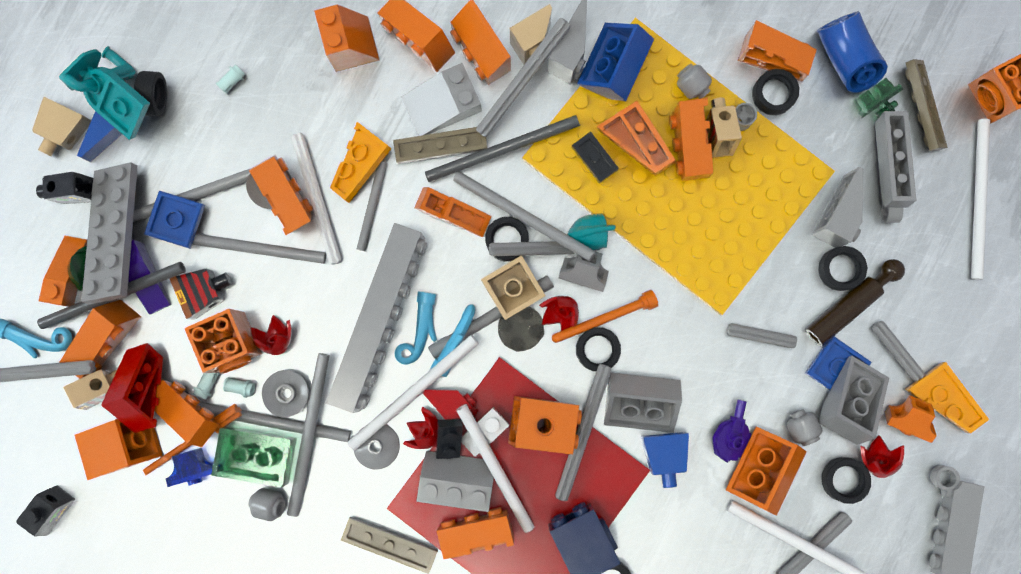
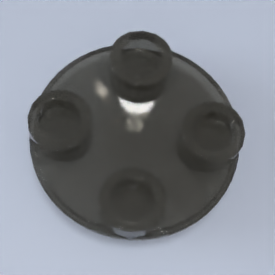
(521, 330)

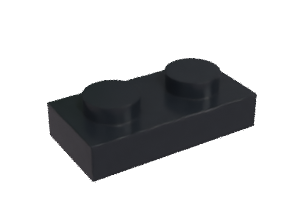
(595, 157)
(449, 438)

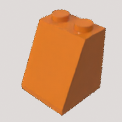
(346, 37)
(115, 448)

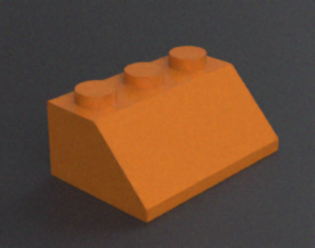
(480, 43)
(766, 470)

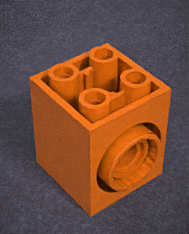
(999, 89)
(222, 342)
(558, 429)

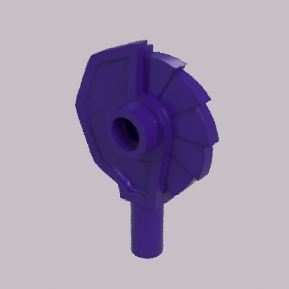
(732, 435)

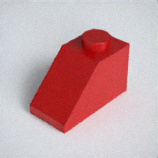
(448, 401)

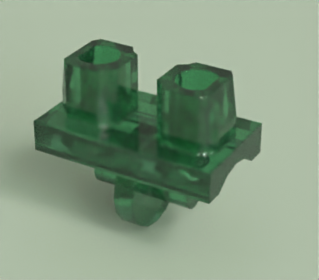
(886, 91)

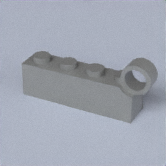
(895, 164)
(957, 523)

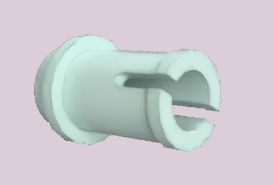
(230, 79)
(205, 385)
(244, 388)

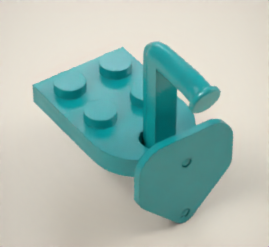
(107, 89)

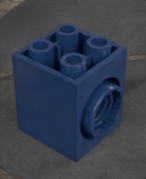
(584, 541)

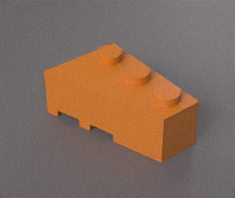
(772, 49)

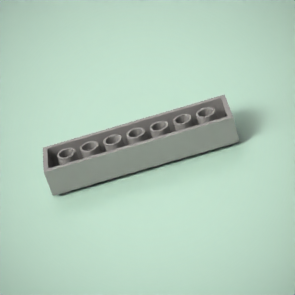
(376, 319)

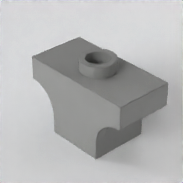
(585, 273)

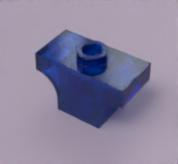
(189, 468)

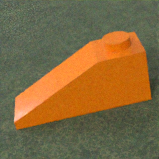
(56, 284)

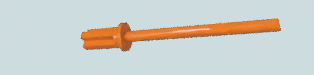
(224, 419)

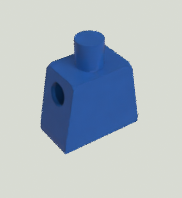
(666, 455)

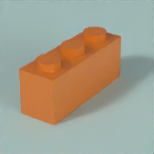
(184, 414)

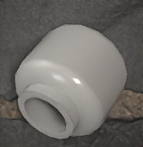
(694, 81)
(804, 427)
(266, 504)

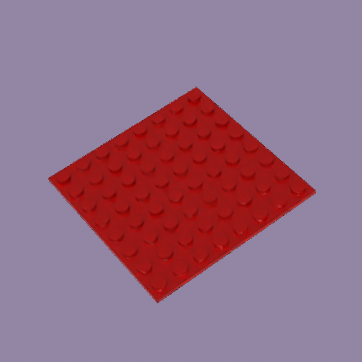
(604, 479)

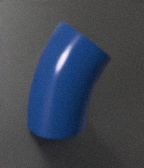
(853, 52)

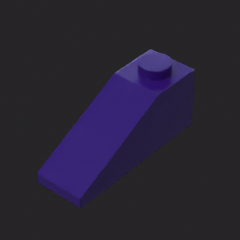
(154, 297)

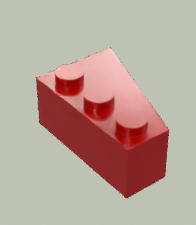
(133, 388)

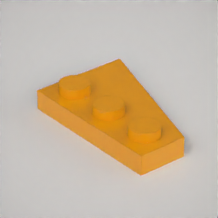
(362, 158)
(949, 398)

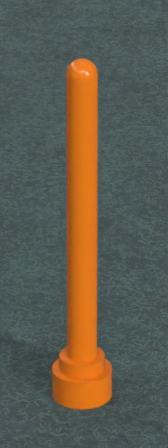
(646, 301)

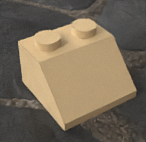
(530, 33)
(513, 287)

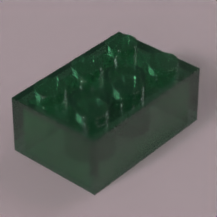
(254, 456)

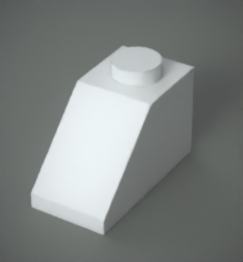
(491, 425)

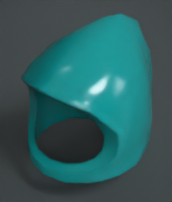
(591, 231)

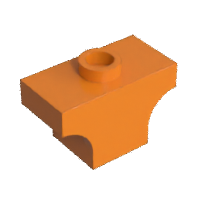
(913, 418)

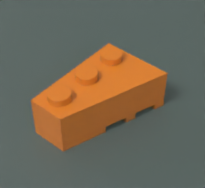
(416, 32)
(638, 138)
(691, 140)
(282, 193)
(101, 333)
(475, 533)

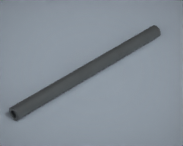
(502, 148)
(133, 286)

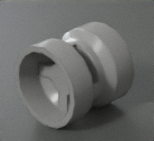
(747, 114)

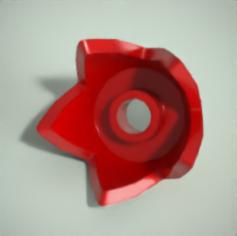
(560, 310)
(276, 339)
(423, 431)
(881, 460)

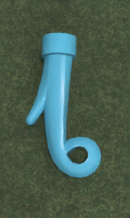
(423, 327)
(457, 336)
(29, 341)

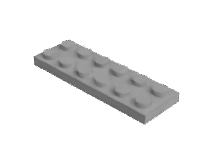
(110, 234)

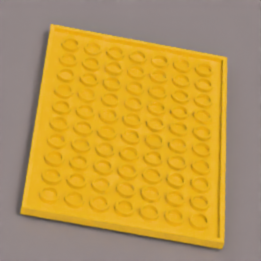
(699, 230)

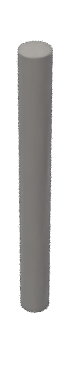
(371, 207)

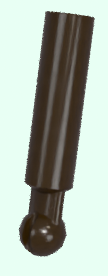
(854, 303)

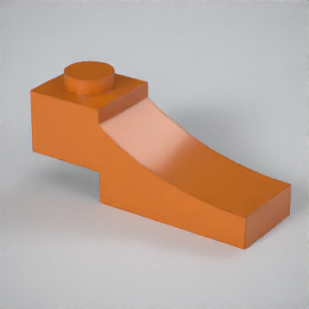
(452, 211)

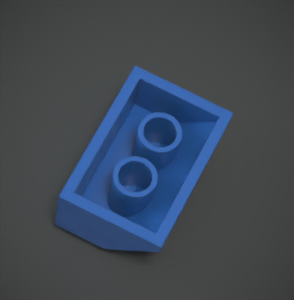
(616, 60)

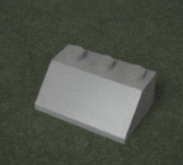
(642, 402)
(455, 482)

